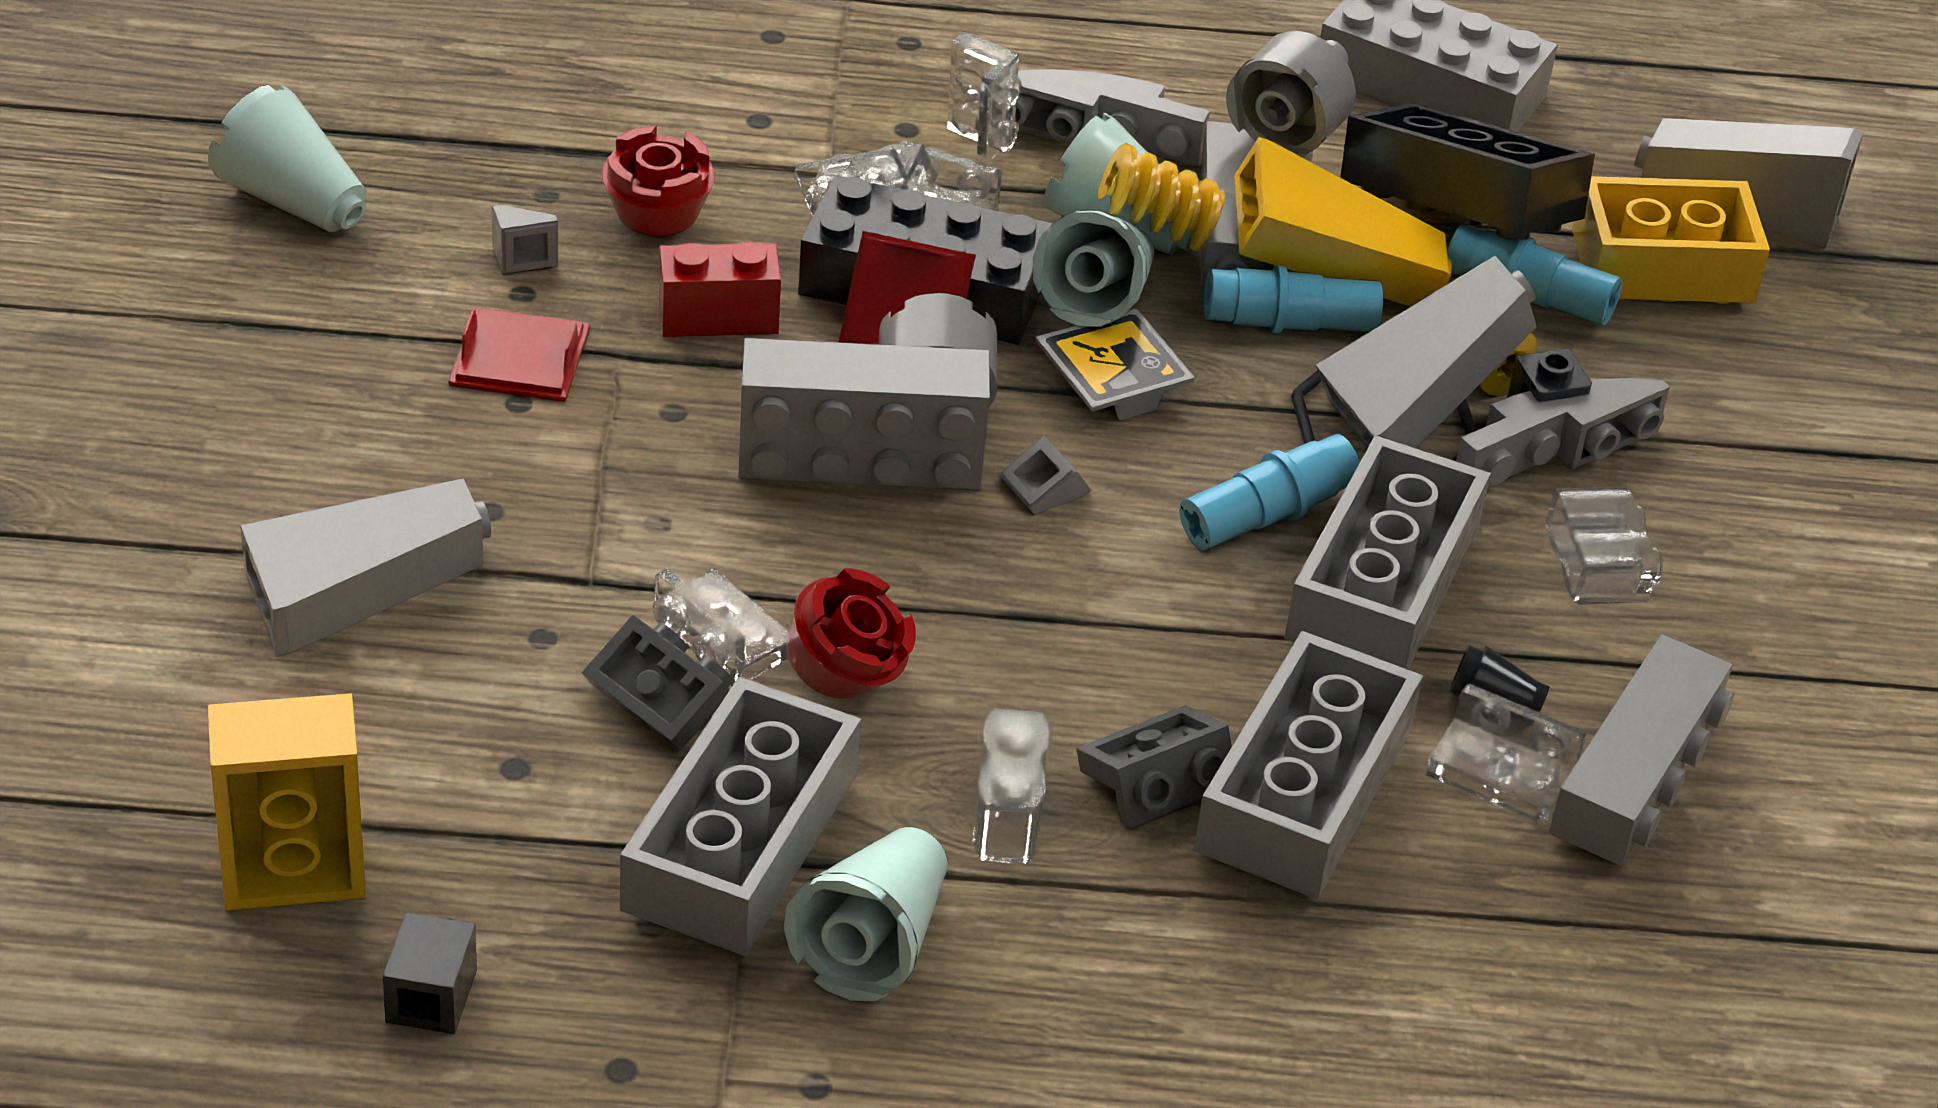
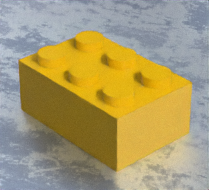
(1674, 238)
(287, 801)

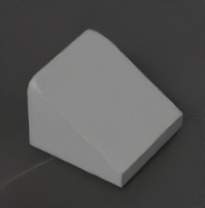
(524, 239)
(1044, 478)

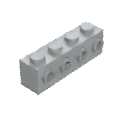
(1642, 751)

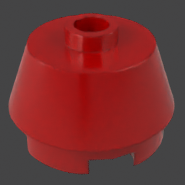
(658, 180)
(848, 635)

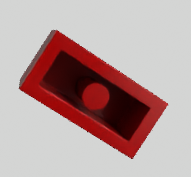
(719, 289)

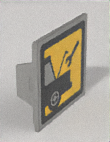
(1116, 364)

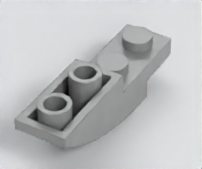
(1063, 101)
(1574, 429)

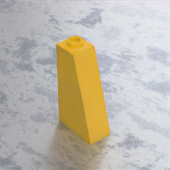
(1329, 227)

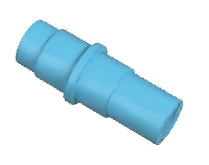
(1552, 275)
(1291, 300)
(1270, 491)

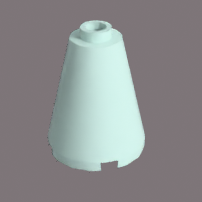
(287, 160)
(1084, 168)
(1092, 267)
(868, 915)

